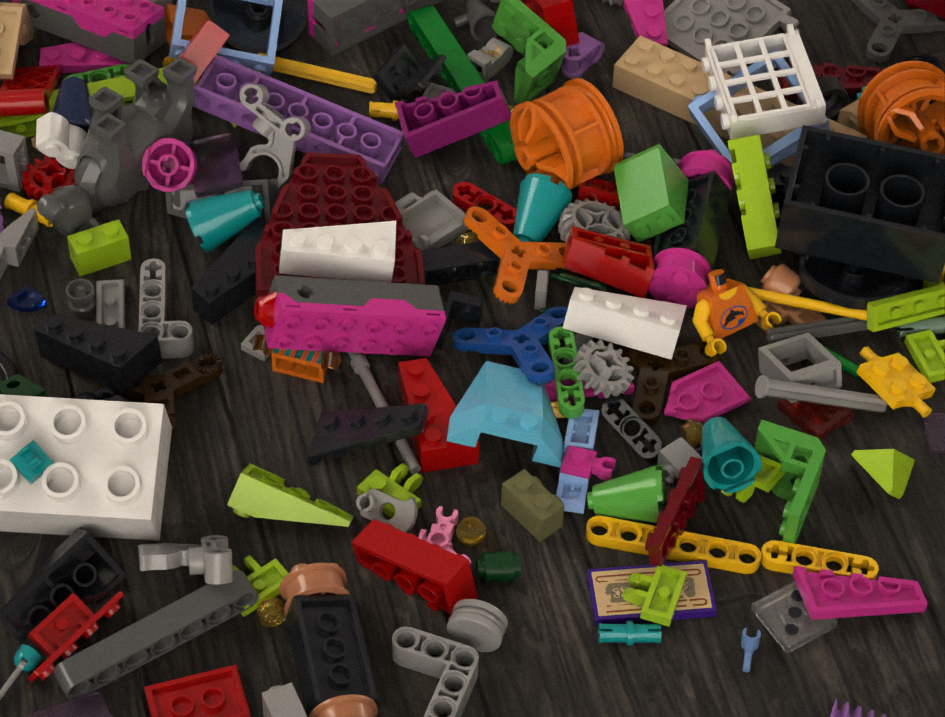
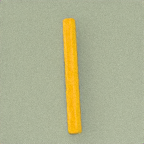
(324, 75)

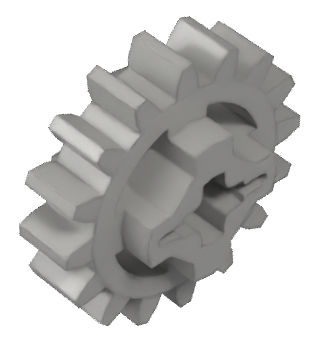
(603, 368)

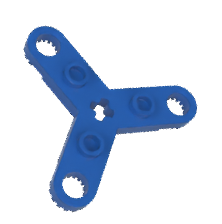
(522, 344)

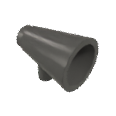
(479, 19)

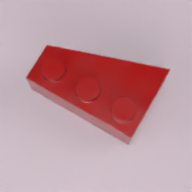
(610, 260)

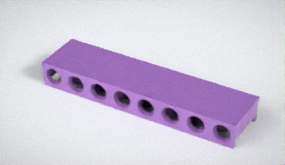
(332, 126)

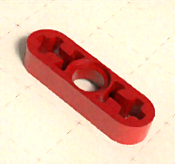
(466, 193)

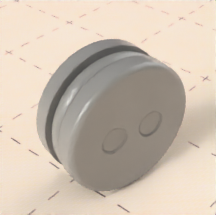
(477, 625)

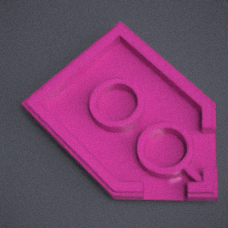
(705, 394)

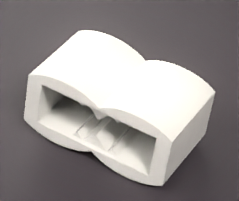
(59, 139)

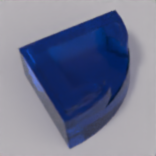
(26, 300)

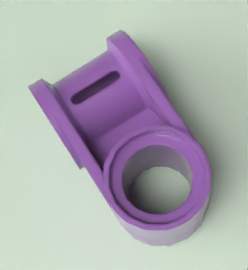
(581, 56)

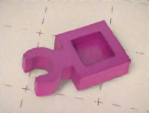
(584, 462)

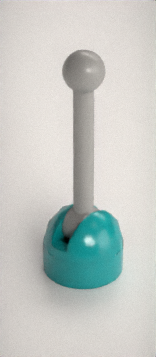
(25, 660)

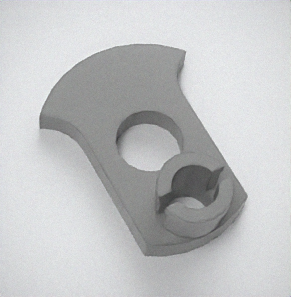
(405, 511)

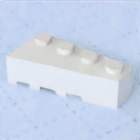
(340, 251)
(626, 320)

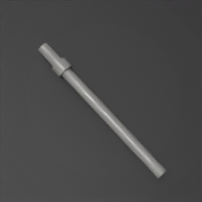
(361, 366)

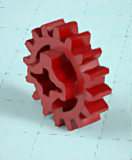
(46, 177)

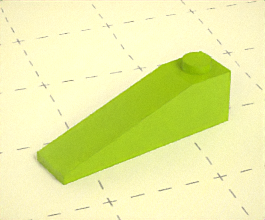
(265, 496)

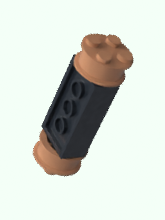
(327, 643)

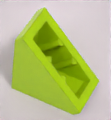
(887, 467)

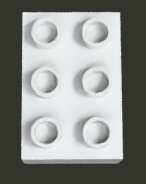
(104, 470)

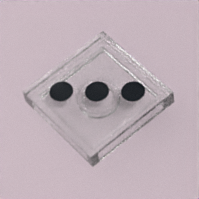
(788, 619)

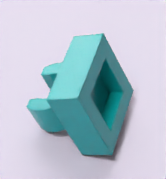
(31, 462)

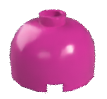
(169, 165)

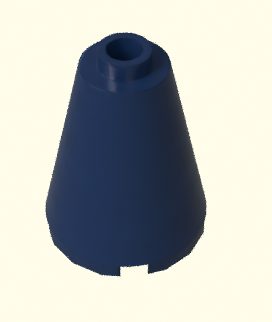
(73, 102)

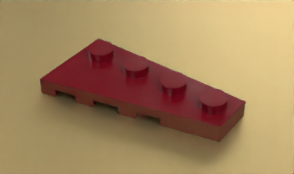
(851, 77)
(679, 506)

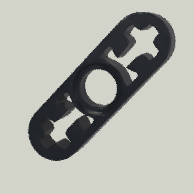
(630, 418)

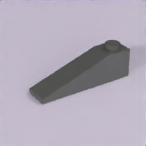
(265, 187)

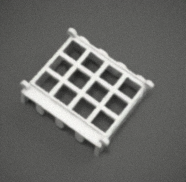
(754, 51)

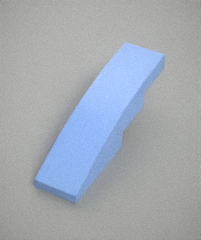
(581, 434)

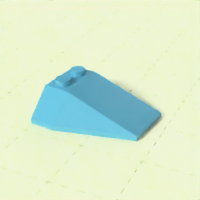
(508, 407)

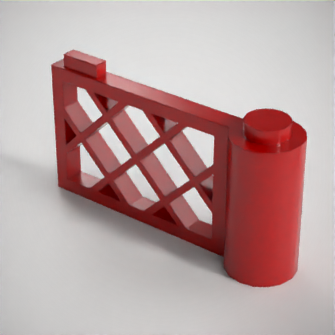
(29, 90)

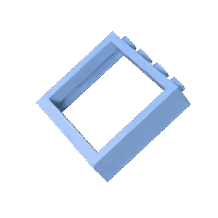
(253, 61)
(780, 149)

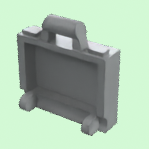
(431, 219)

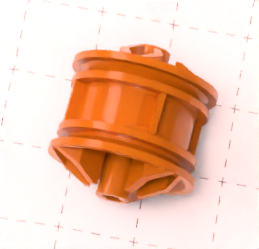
(899, 107)
(567, 134)

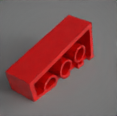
(558, 15)
(422, 385)
(415, 565)

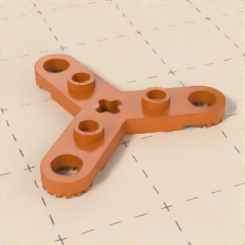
(514, 254)

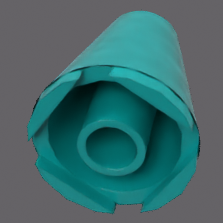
(539, 207)
(222, 216)
(727, 457)

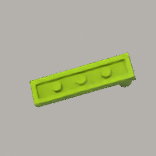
(907, 307)

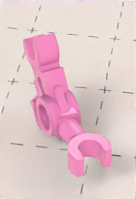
(442, 531)

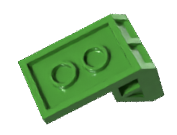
(537, 41)
(802, 461)

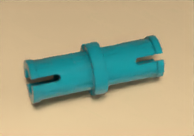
(629, 633)

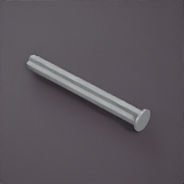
(818, 394)

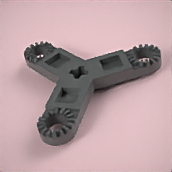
(889, 33)

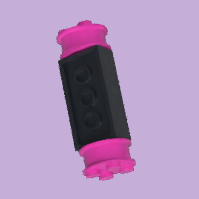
(689, 250)

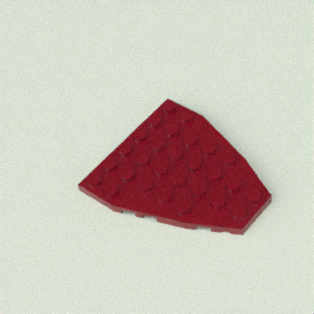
(333, 192)

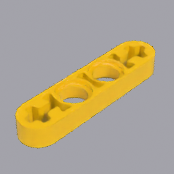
(819, 559)

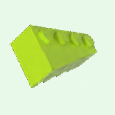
(755, 196)

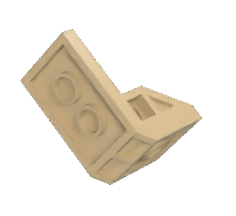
(14, 31)

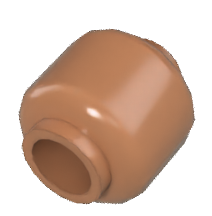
(781, 280)

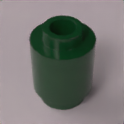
(498, 566)

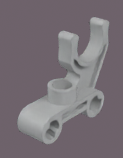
(277, 130)
(210, 558)

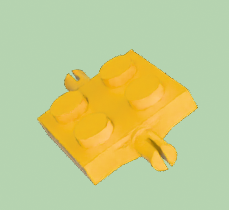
(896, 381)

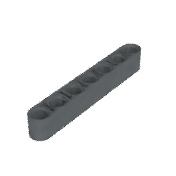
(154, 636)

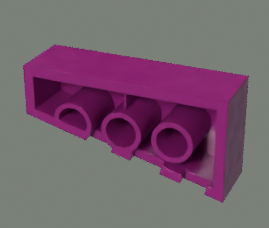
(452, 116)

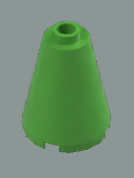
(631, 496)

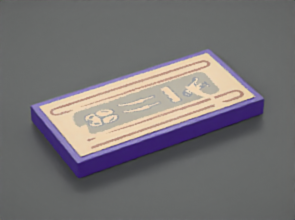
(609, 583)

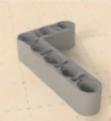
(444, 667)

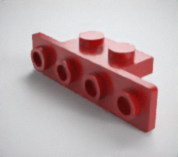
(63, 627)

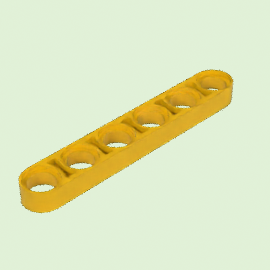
(702, 543)

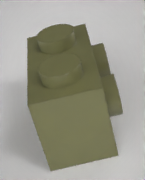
(532, 505)

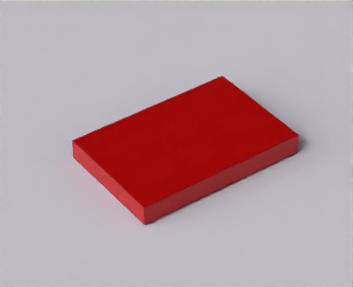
(200, 695)

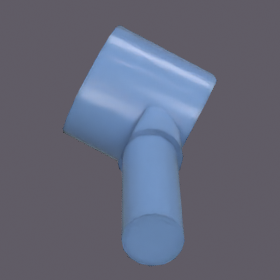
(749, 645)

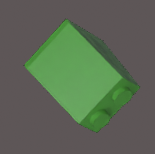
(651, 193)

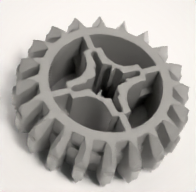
(592, 217)

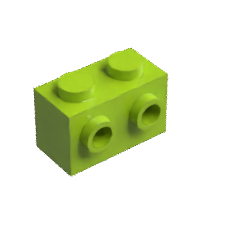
(99, 247)

